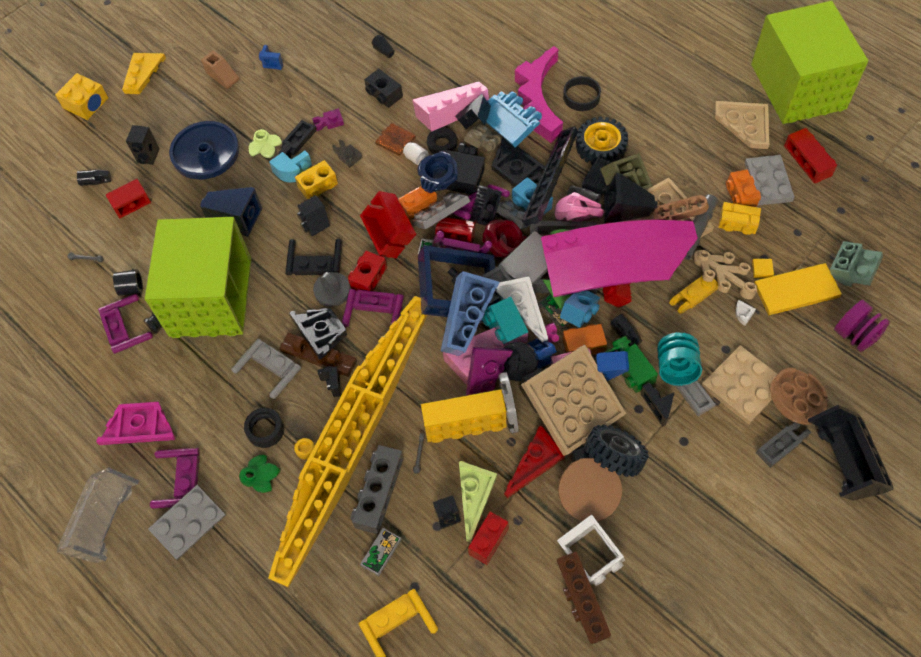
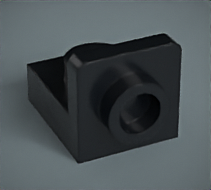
(332, 378)

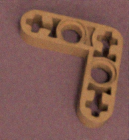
(693, 201)

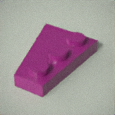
(485, 368)

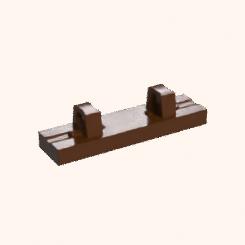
(293, 344)

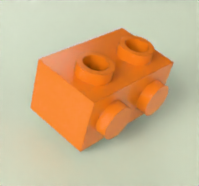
(742, 188)

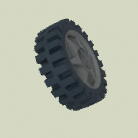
(616, 450)

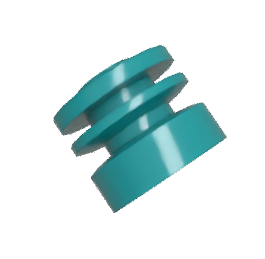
(679, 359)

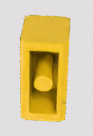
(739, 218)

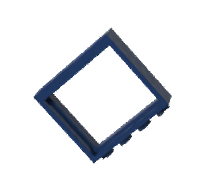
(441, 307)

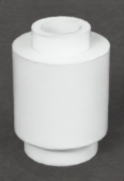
(415, 152)

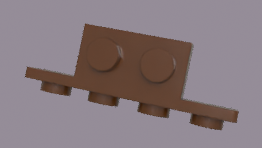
(583, 598)

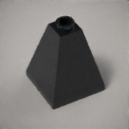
(626, 201)

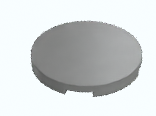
(509, 403)

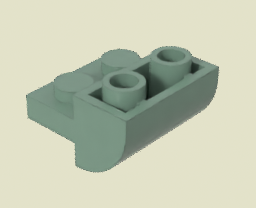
(855, 264)

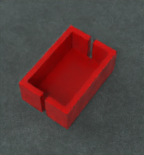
(387, 225)

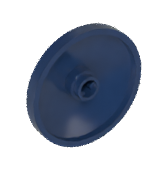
(204, 150)

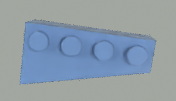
(466, 310)

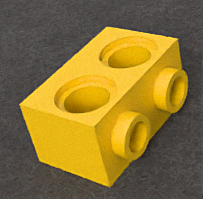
(316, 180)

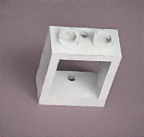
(579, 532)

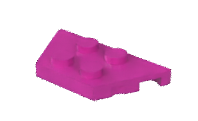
(137, 424)

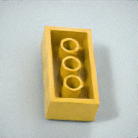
(464, 416)

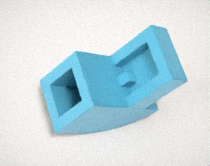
(287, 169)

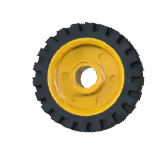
(602, 140)

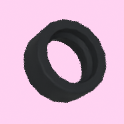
(260, 414)

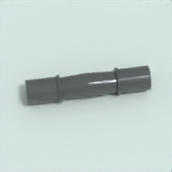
(701, 221)

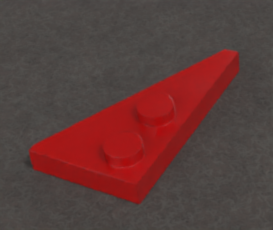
(539, 458)

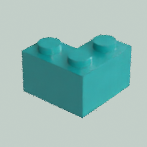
(505, 319)

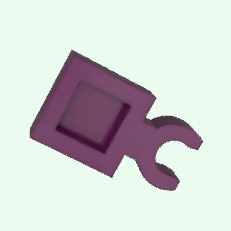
(330, 119)

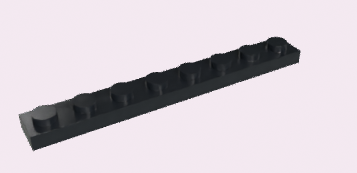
(550, 177)

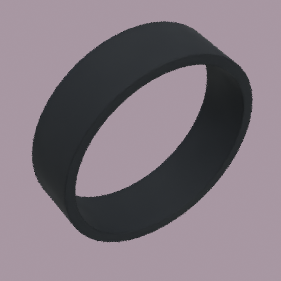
(582, 80)

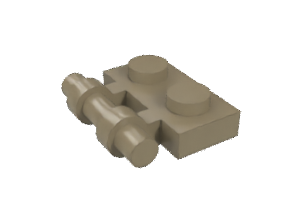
(482, 136)

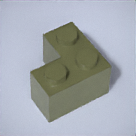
(630, 167)

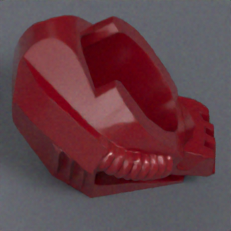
(504, 237)

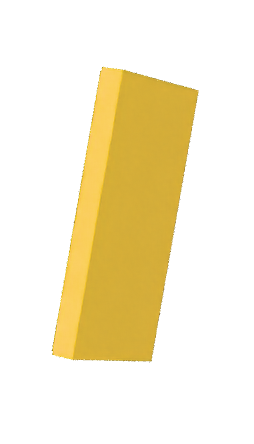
(797, 289)

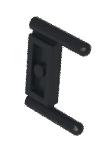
(312, 264)

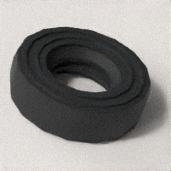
(441, 133)

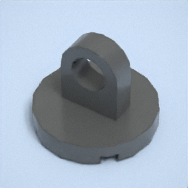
(331, 289)

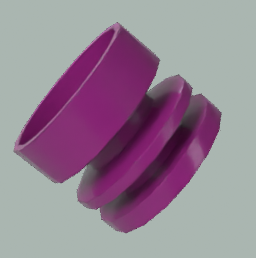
(862, 326)

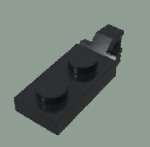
(297, 138)

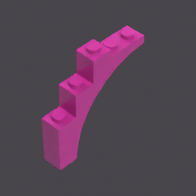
(530, 79)

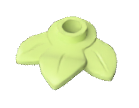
(264, 144)

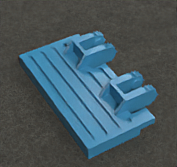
(510, 118)

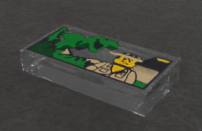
(552, 310)

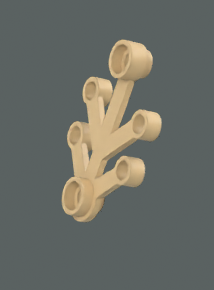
(705, 260)

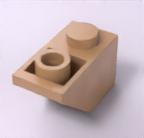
(219, 69)

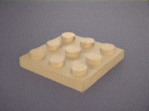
(742, 384)

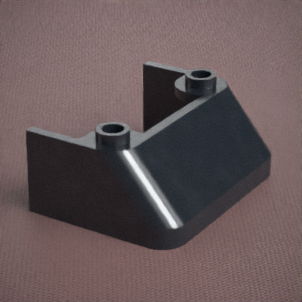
(854, 451)

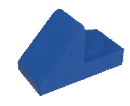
(543, 350)
(612, 364)

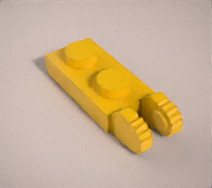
(694, 294)

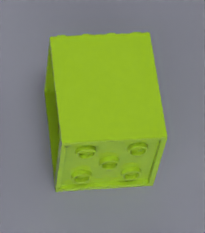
(808, 62)
(199, 277)

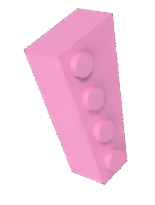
(441, 108)
(487, 339)

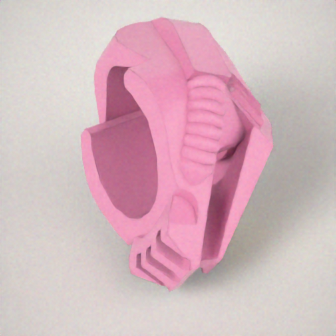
(574, 208)

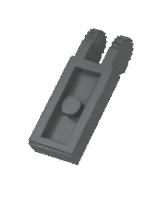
(781, 444)

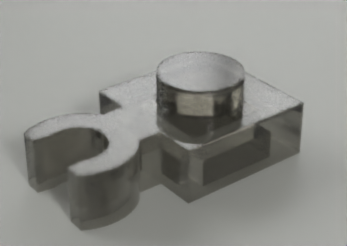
(348, 154)

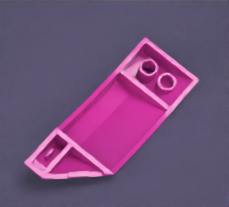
(616, 254)

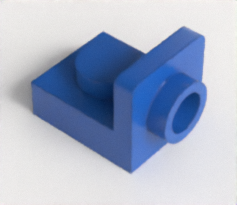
(270, 59)

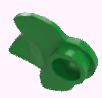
(620, 344)
(262, 474)

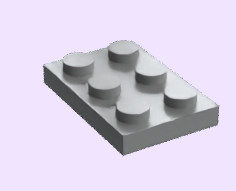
(770, 179)
(439, 210)
(187, 522)

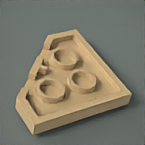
(745, 121)

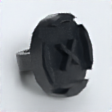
(521, 362)

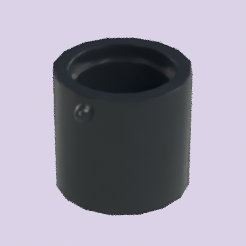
(128, 282)

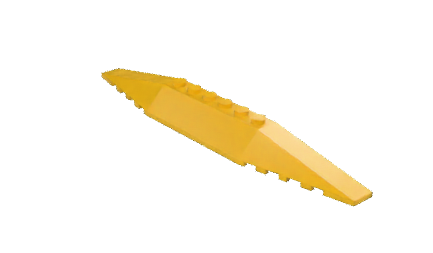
(344, 441)

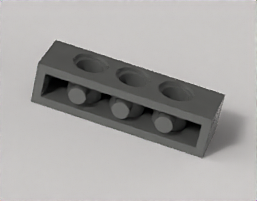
(373, 520)

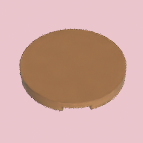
(798, 395)
(589, 490)

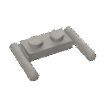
(273, 361)

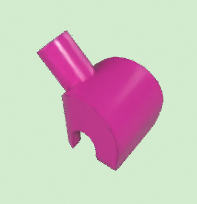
(552, 333)

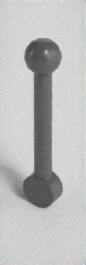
(72, 256)
(416, 469)

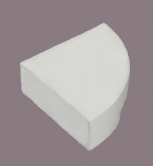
(744, 312)

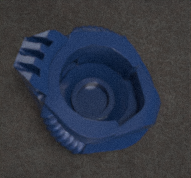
(437, 171)

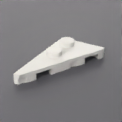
(526, 303)

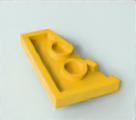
(140, 70)

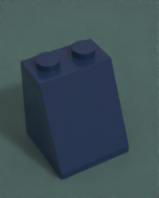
(237, 203)

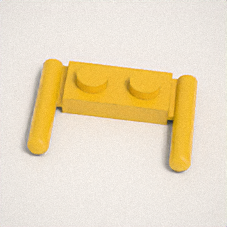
(393, 616)

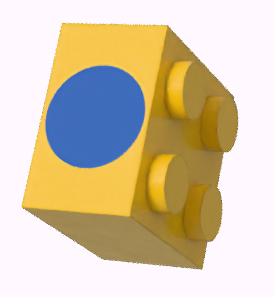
(81, 96)

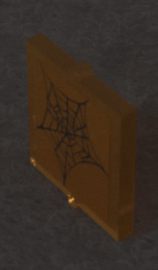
(394, 139)

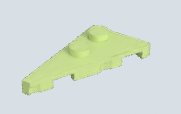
(476, 489)

